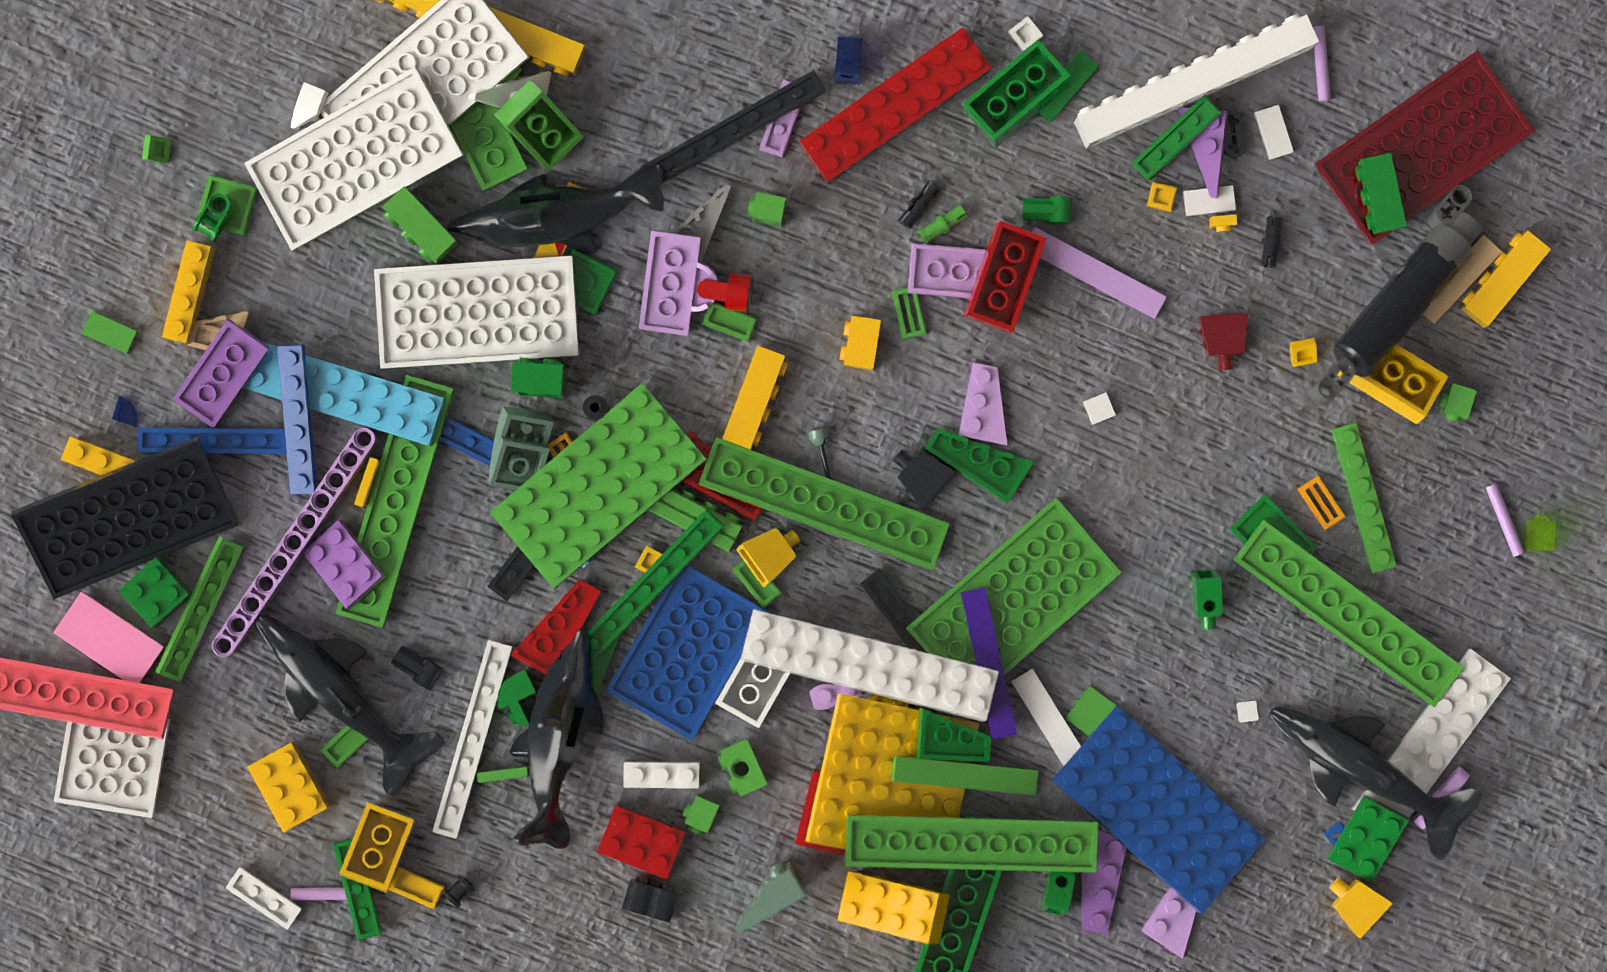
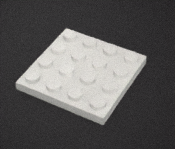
(110, 770)

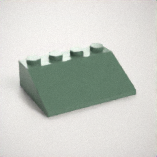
(776, 892)

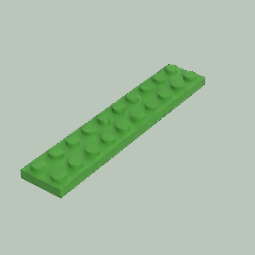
(824, 504)
(395, 509)
(1348, 613)
(971, 843)

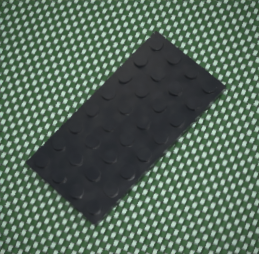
(125, 518)

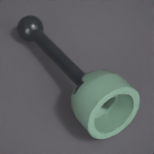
(819, 438)

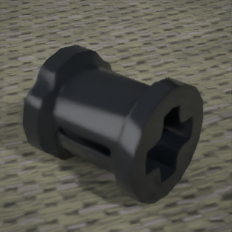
(459, 891)

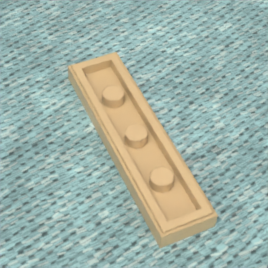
(1483, 255)

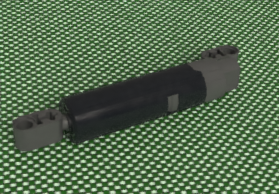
(1404, 295)

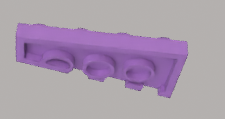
(1100, 888)

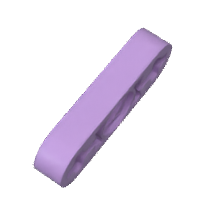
(1449, 786)

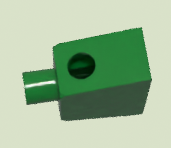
(1205, 587)
(1057, 899)

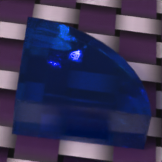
(125, 412)

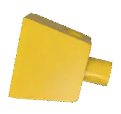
(768, 554)
(1358, 905)

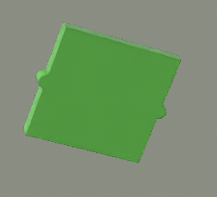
(1089, 711)

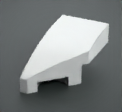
(308, 105)

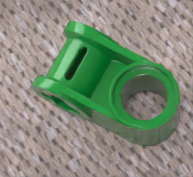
(213, 217)

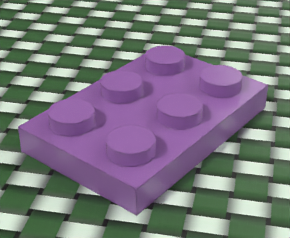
(344, 564)

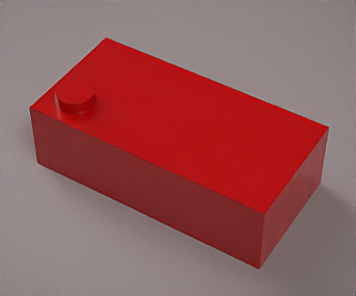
(1004, 277)

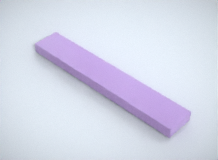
(1100, 276)

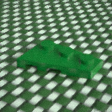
(948, 740)

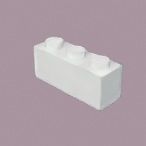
(661, 774)

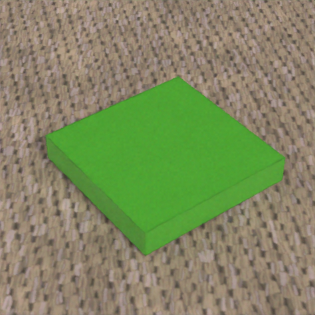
(243, 198)

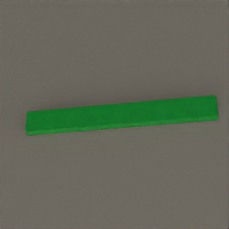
(653, 582)

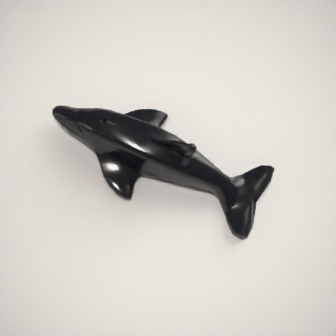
(558, 214)
(320, 675)
(558, 724)
(1344, 755)

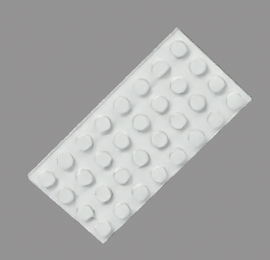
(456, 50)
(354, 158)
(476, 312)

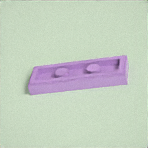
(779, 132)

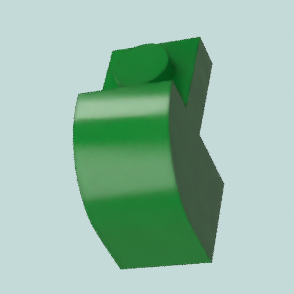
(512, 692)

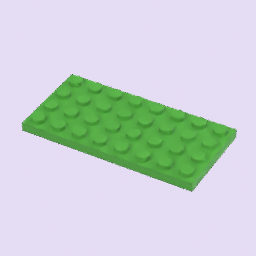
(598, 486)
(1030, 587)

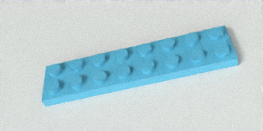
(357, 397)

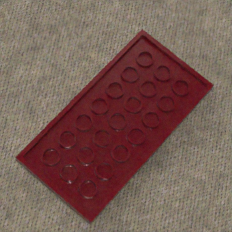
(1433, 140)

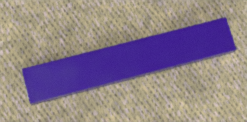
(988, 656)

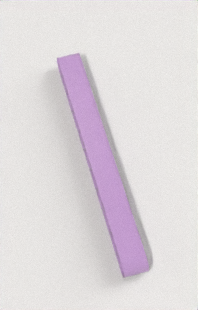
(283, 549)

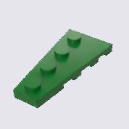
(985, 466)

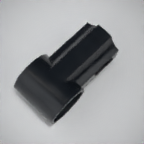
(422, 670)

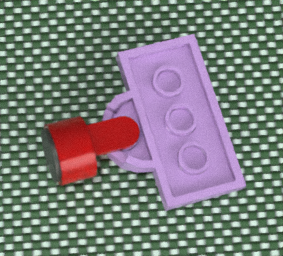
(681, 284)

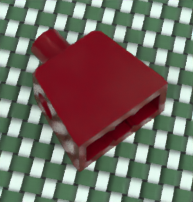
(1224, 337)

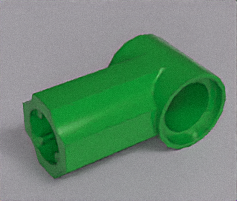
(1054, 210)

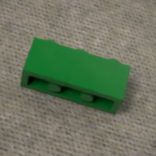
(1381, 194)

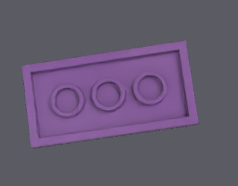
(221, 373)

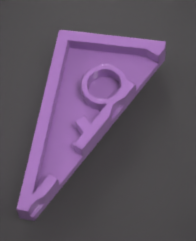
(1210, 150)

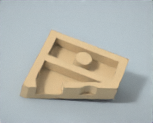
(206, 330)

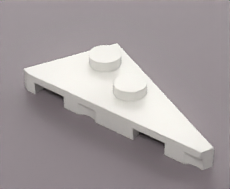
(502, 92)

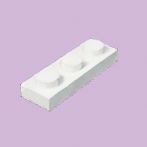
(264, 898)

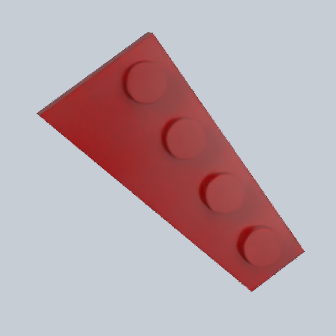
(747, 510)
(557, 627)

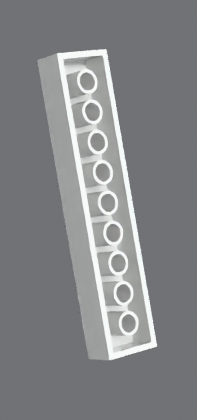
(1191, 83)
(869, 665)

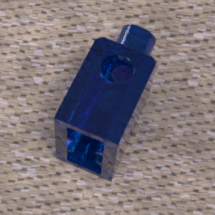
(848, 60)

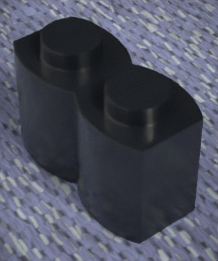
(650, 899)

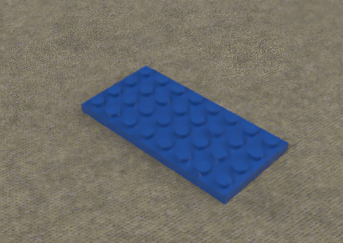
(1158, 809)

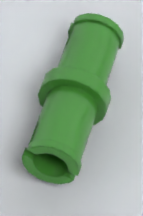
(942, 224)

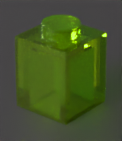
(1540, 534)

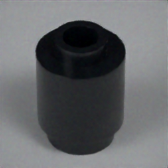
(595, 416)

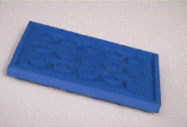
(685, 652)

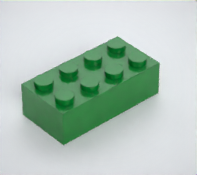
(1017, 93)

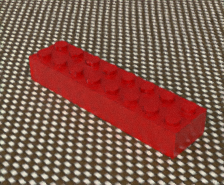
(895, 105)

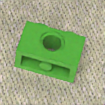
(767, 209)
(753, 778)

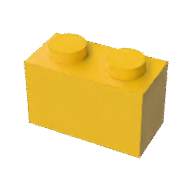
(861, 342)

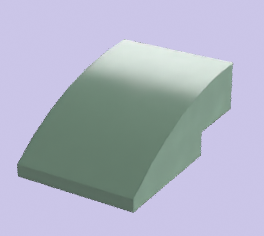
(519, 447)

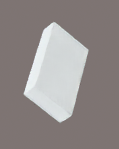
(1273, 132)
(1200, 203)

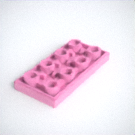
(108, 639)

